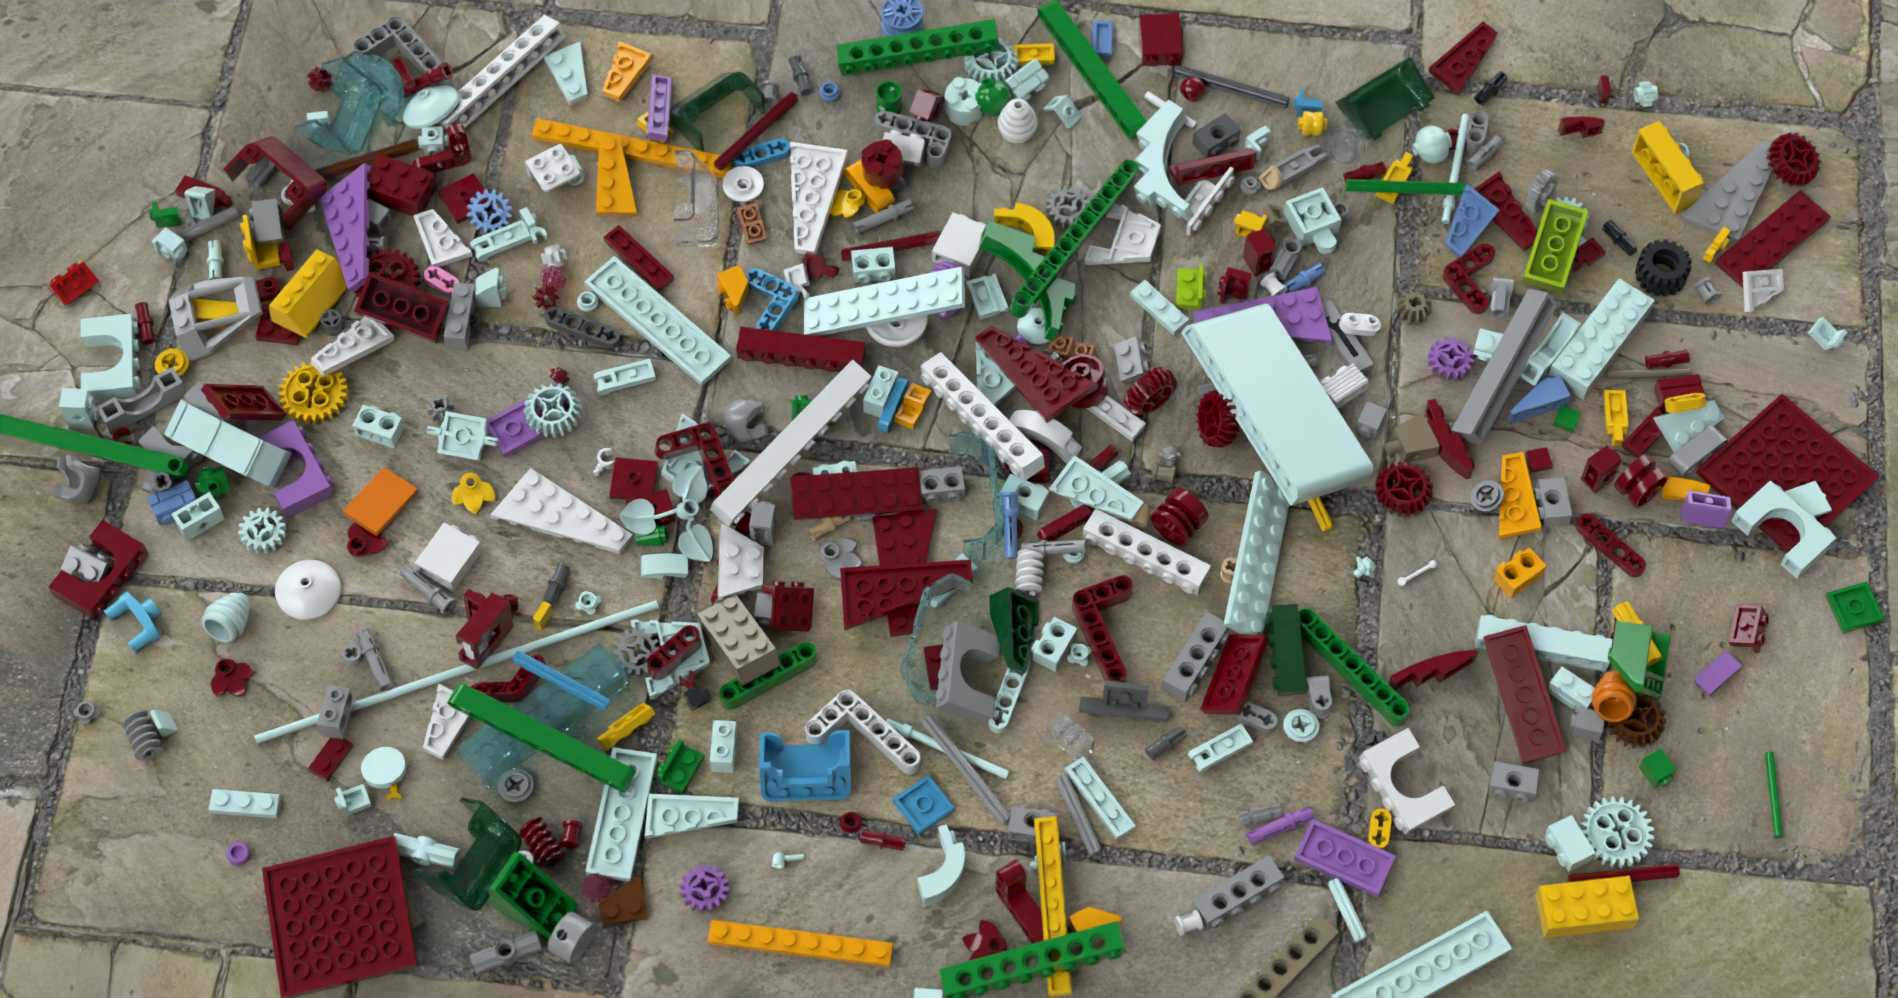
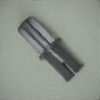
(556, 584)
(1165, 743)

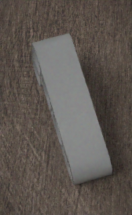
(887, 121)

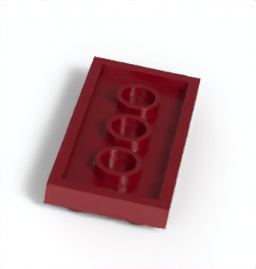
(243, 402)
(1234, 674)

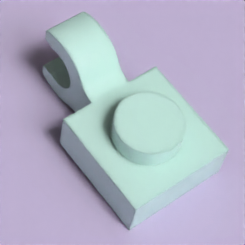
(531, 221)

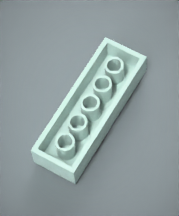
(1601, 338)

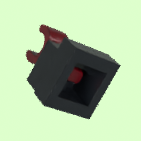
(694, 695)

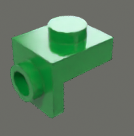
(165, 217)

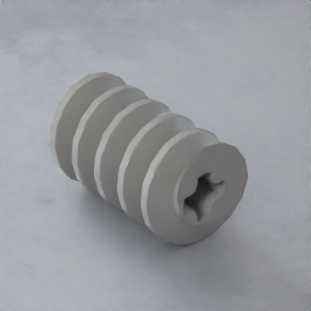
(141, 735)

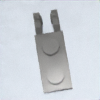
(1300, 163)

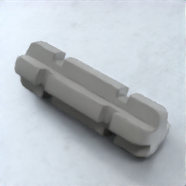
(1260, 814)

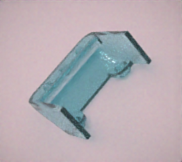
(355, 114)

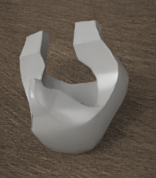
(737, 417)
(80, 478)

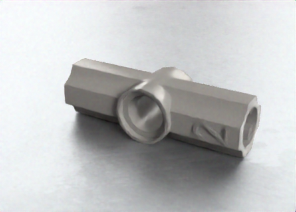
(519, 946)

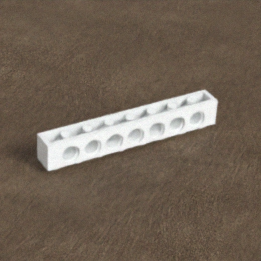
(504, 71)
(982, 416)

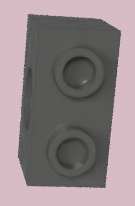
(1221, 127)

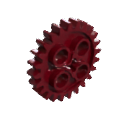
(408, 276)

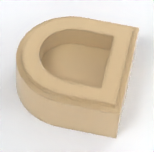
(1271, 178)

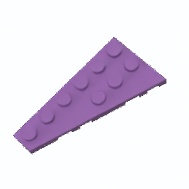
(348, 222)
(1297, 311)

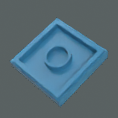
(923, 805)

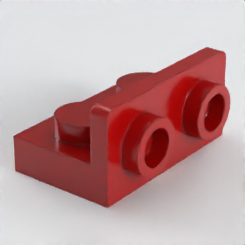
(74, 283)

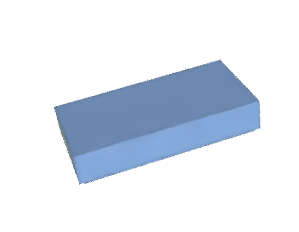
(1102, 38)

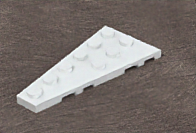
(814, 185)

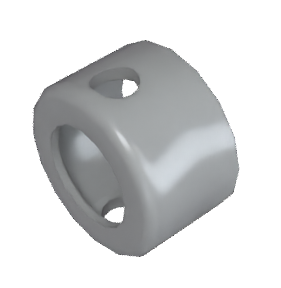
(574, 940)

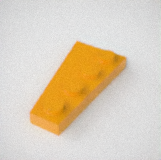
(613, 181)
(1519, 508)

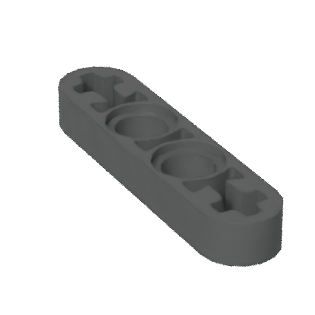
(583, 326)

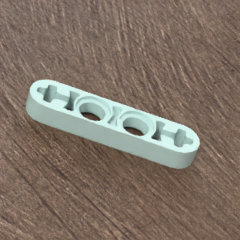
(1010, 693)

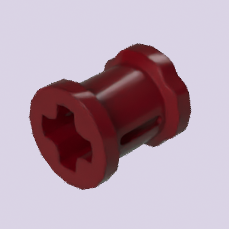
(571, 834)

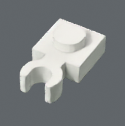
(798, 277)

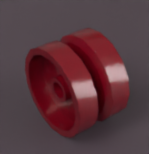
(1091, 369)
(1641, 481)

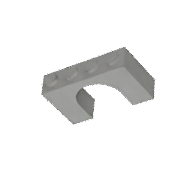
(157, 441)
(953, 692)

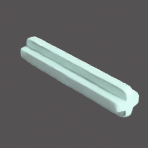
(1347, 910)

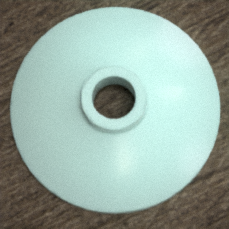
(1030, 330)

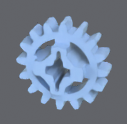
(497, 213)

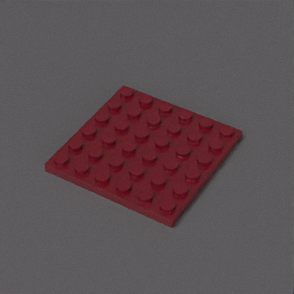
(1790, 452)
(339, 917)

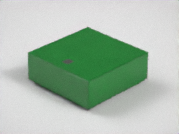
(1566, 418)

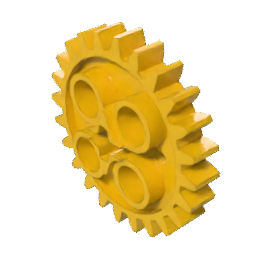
(295, 389)

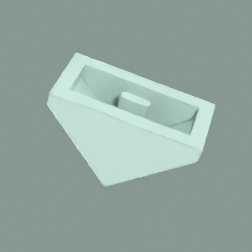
(200, 202)

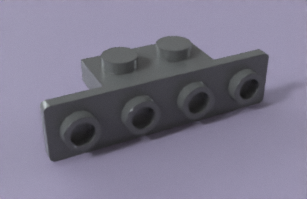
(1124, 701)

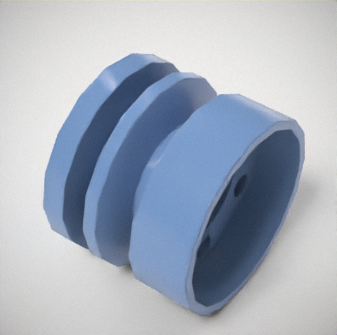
(901, 17)

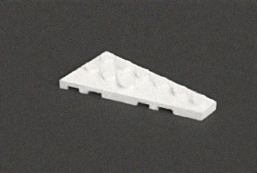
(554, 511)

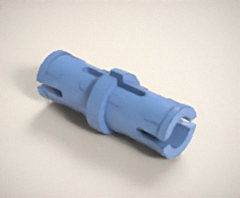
(1305, 278)

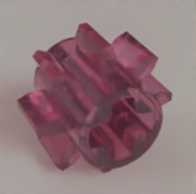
(553, 277)
(595, 887)

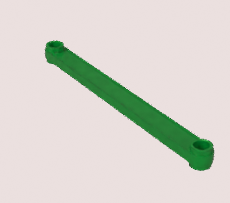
(92, 446)

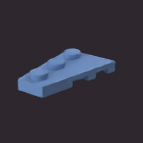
(1469, 221)

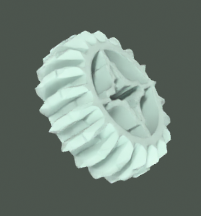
(1004, 63)
(551, 403)

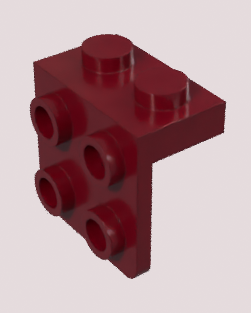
(790, 606)

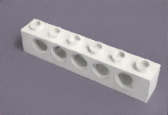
(1142, 542)

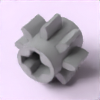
(438, 407)

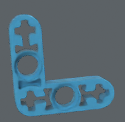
(779, 299)

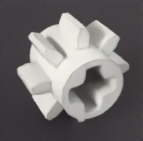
(554, 255)

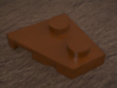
(624, 905)

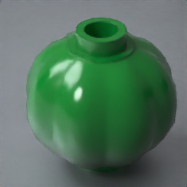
(992, 96)

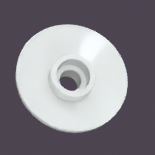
(743, 177)

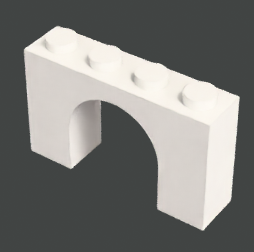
(1408, 812)

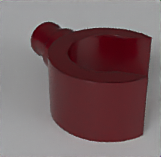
(120, 432)

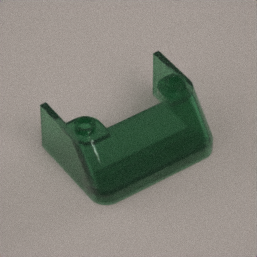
(688, 109)
(483, 862)

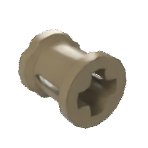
(1163, 473)

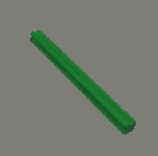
(1412, 187)

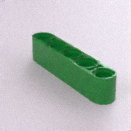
(762, 684)

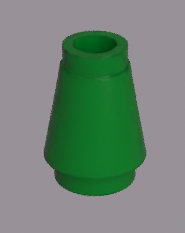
(655, 538)

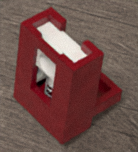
(486, 626)

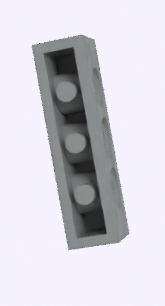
(1182, 686)
(1263, 870)

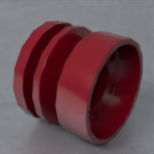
(1179, 516)

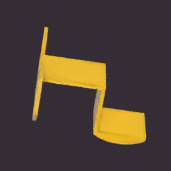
(394, 792)

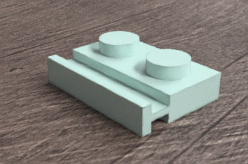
(987, 296)

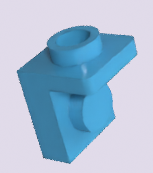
(1306, 104)

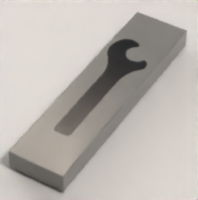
(1345, 343)

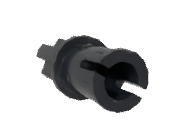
(1490, 88)
(1619, 237)

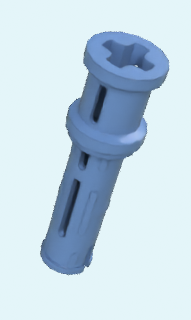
(1013, 512)

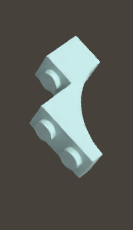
(1550, 349)

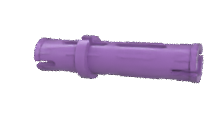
(1283, 824)

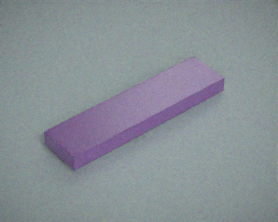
(659, 107)

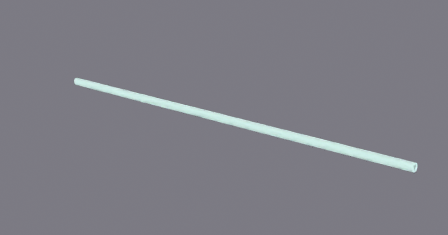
(271, 734)

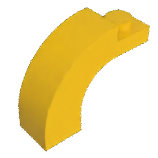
(1031, 221)

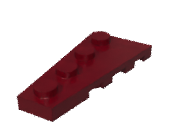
(1463, 58)

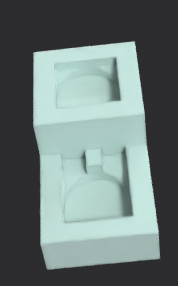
(663, 565)

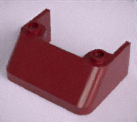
(306, 186)

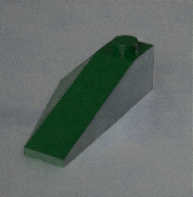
(1014, 621)

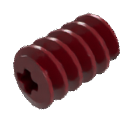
(540, 843)

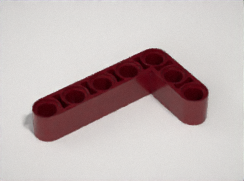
(704, 446)
(1099, 629)
(1012, 891)

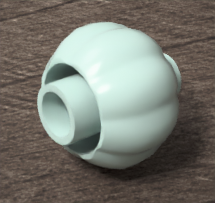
(1432, 144)

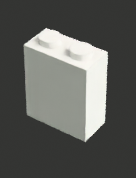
(959, 242)
(449, 556)

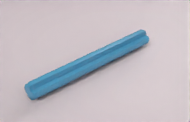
(561, 680)

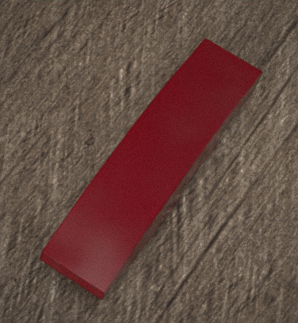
(1439, 667)

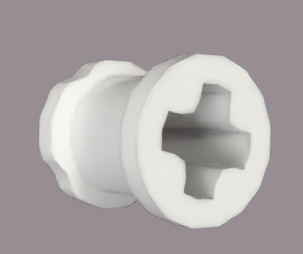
(1273, 284)
(1188, 923)

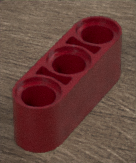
(671, 662)

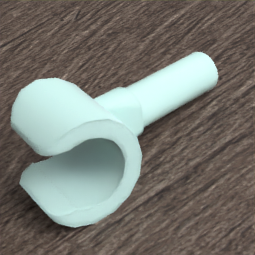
(779, 859)

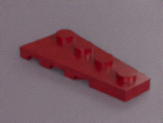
(1510, 214)

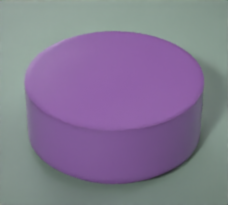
(238, 853)

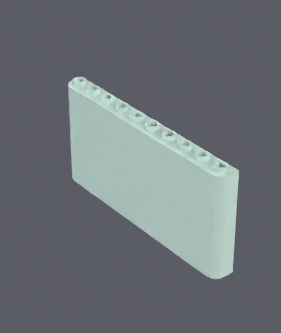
(1279, 403)

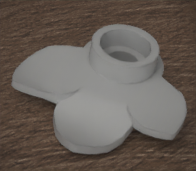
(843, 556)

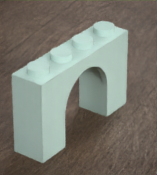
(122, 379)
(1774, 503)

